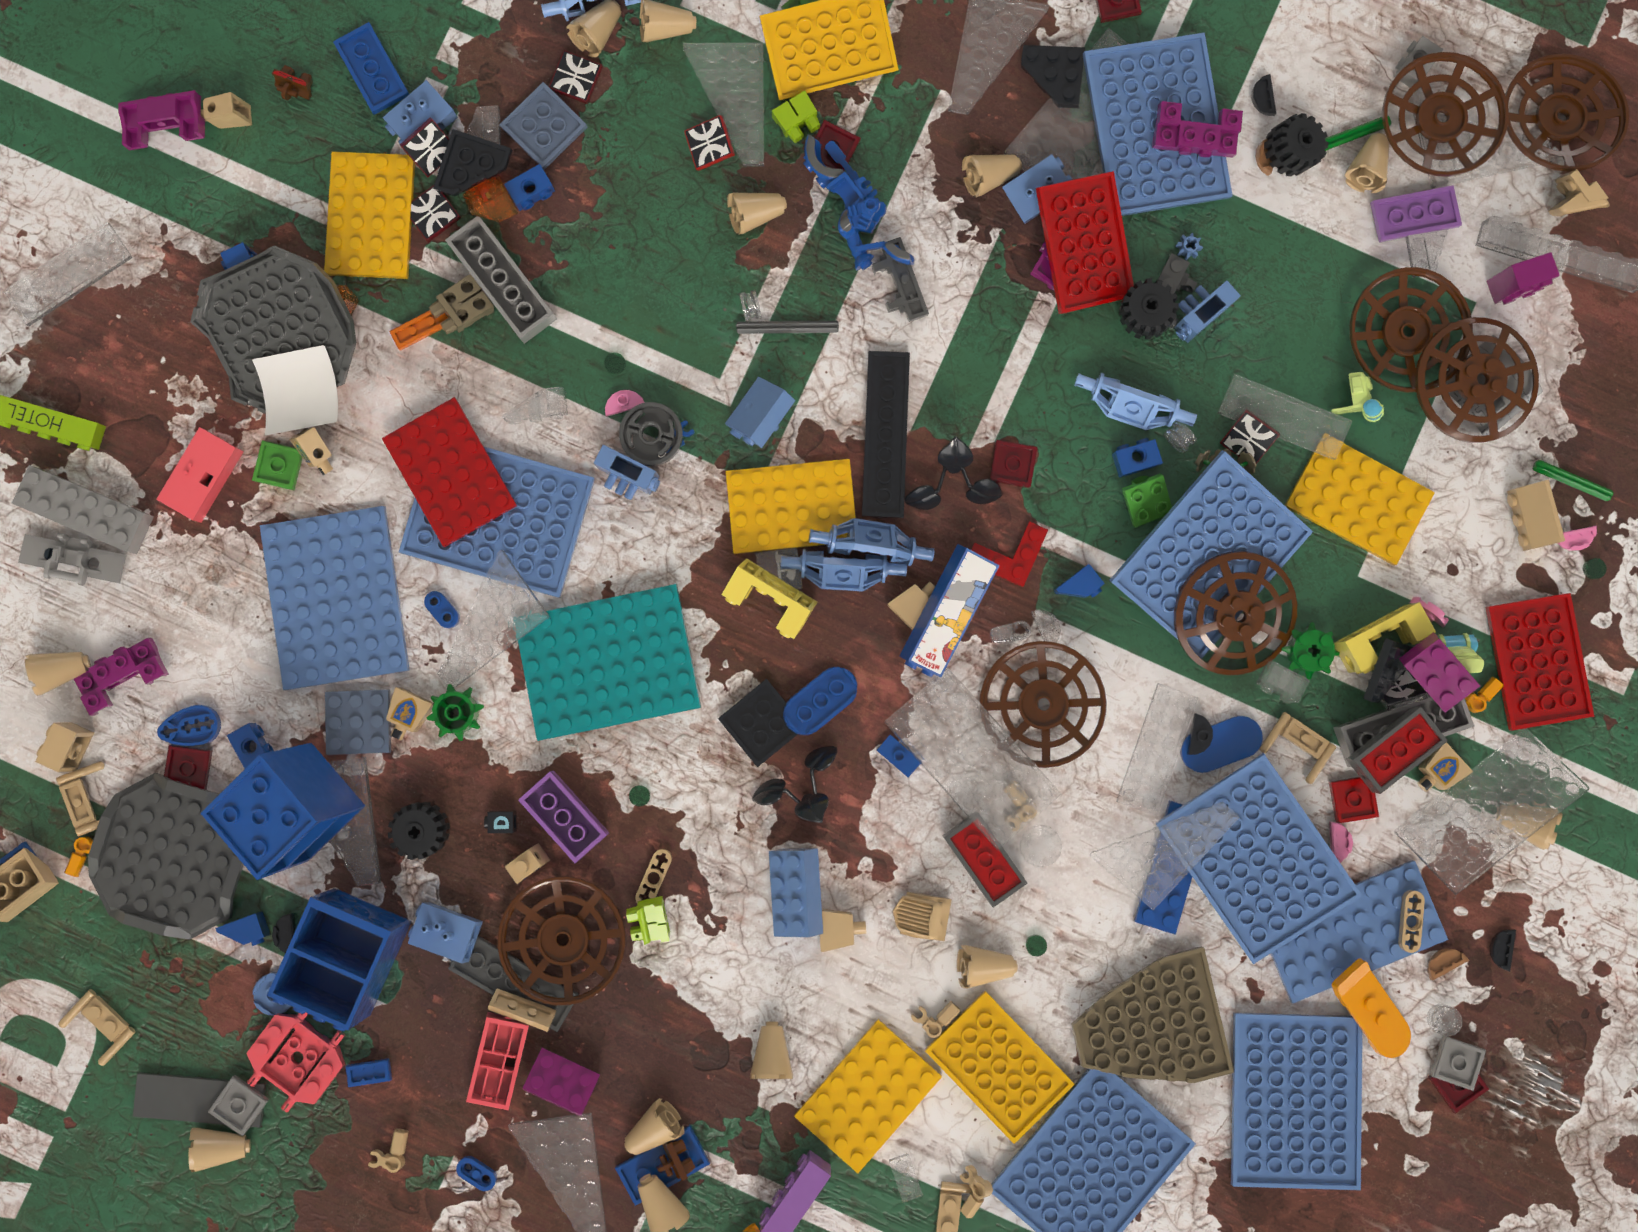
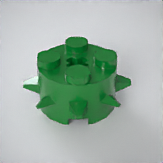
(1305, 661)
(443, 713)

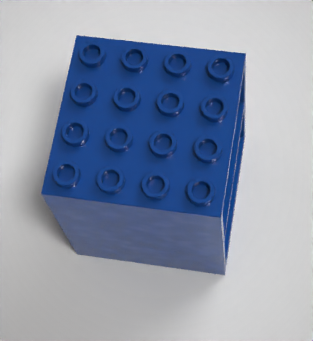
(282, 809)
(339, 959)

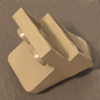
(1578, 195)
(922, 916)

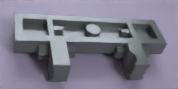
(1175, 276)
(909, 294)

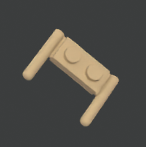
(1304, 739)
(77, 799)
(104, 1019)
(950, 1205)

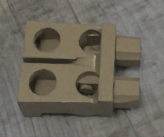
(462, 304)

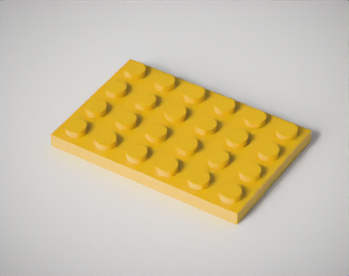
(827, 44)
(369, 215)
(1361, 502)
(783, 503)
(999, 1067)
(868, 1096)

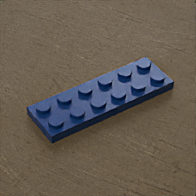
(1169, 911)

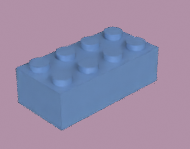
(796, 892)

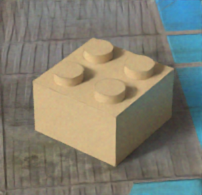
(64, 746)

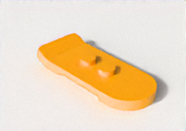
(1372, 1010)

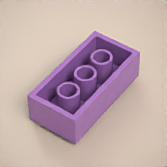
(563, 816)
(797, 1195)

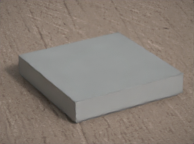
(1458, 1062)
(238, 1105)

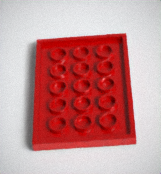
(1085, 241)
(449, 472)
(1539, 661)

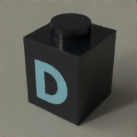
(501, 821)

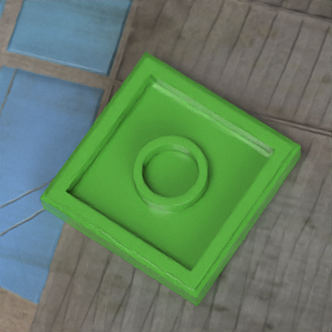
(277, 465)

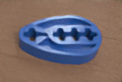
(194, 736)

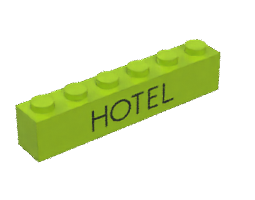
(50, 423)

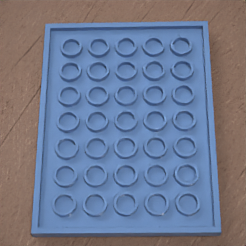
(1125, 97)
(1215, 516)
(534, 535)
(334, 598)
(1271, 867)
(1296, 1101)
(1092, 1160)

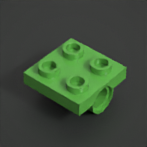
(1147, 499)

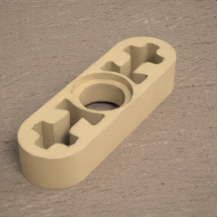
(665, 865)
(1419, 906)

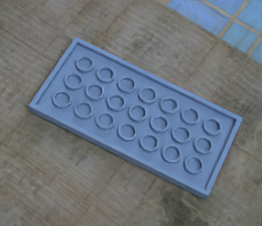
(1359, 930)

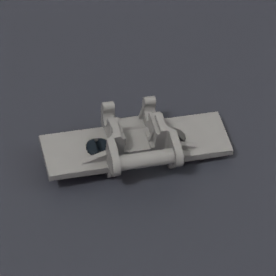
(71, 551)

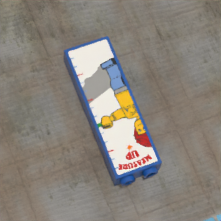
(948, 611)

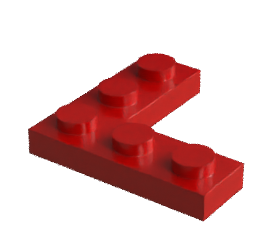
(1018, 568)

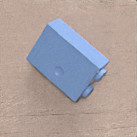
(416, 109)
(1022, 189)
(1204, 312)
(759, 413)
(627, 471)
(444, 932)

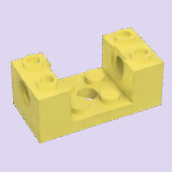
(750, 575)
(1408, 621)

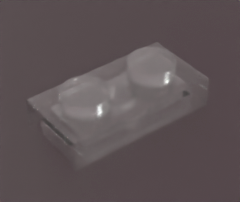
(905, 1177)

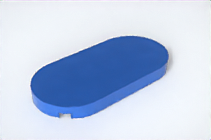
(820, 701)
(1231, 742)

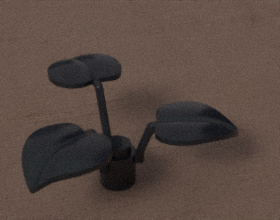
(954, 458)
(811, 806)

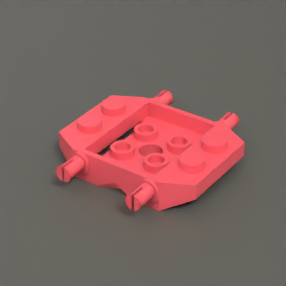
(284, 1070)

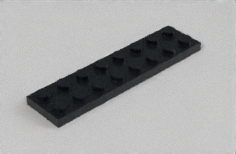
(885, 434)

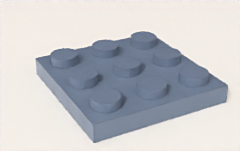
(543, 125)
(357, 722)

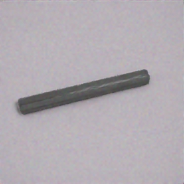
(758, 327)

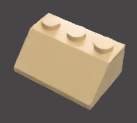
(1535, 515)
(23, 882)

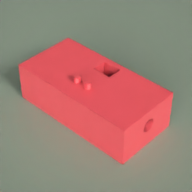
(186, 486)
(492, 1080)

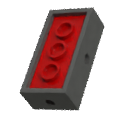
(1396, 750)
(987, 866)

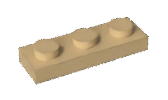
(522, 1010)

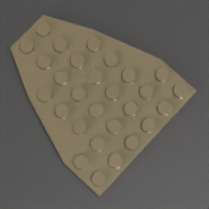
(1157, 1024)

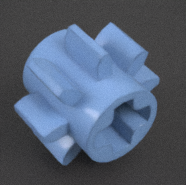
(1187, 252)

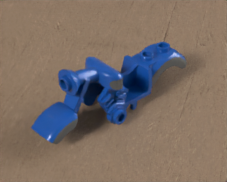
(861, 207)

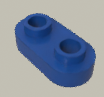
(441, 609)
(476, 1174)

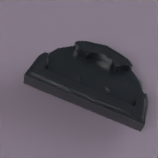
(1263, 96)
(1200, 736)
(283, 932)
(1502, 948)

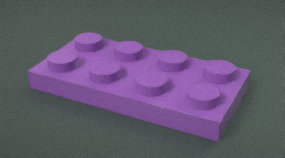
(1416, 213)

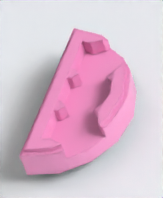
(622, 401)
(1579, 538)
(1433, 612)
(1340, 841)

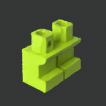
(796, 115)
(652, 921)

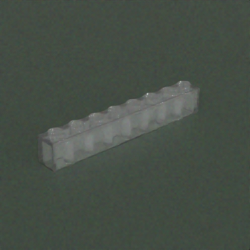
(1569, 256)

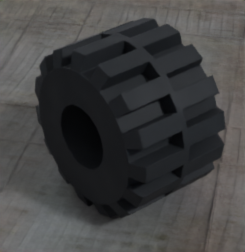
(1296, 144)
(1148, 321)
(423, 818)

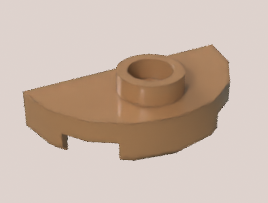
(1262, 162)
(1445, 961)

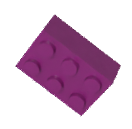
(1523, 279)
(1439, 672)
(561, 1082)

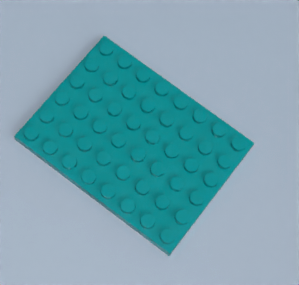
(609, 663)

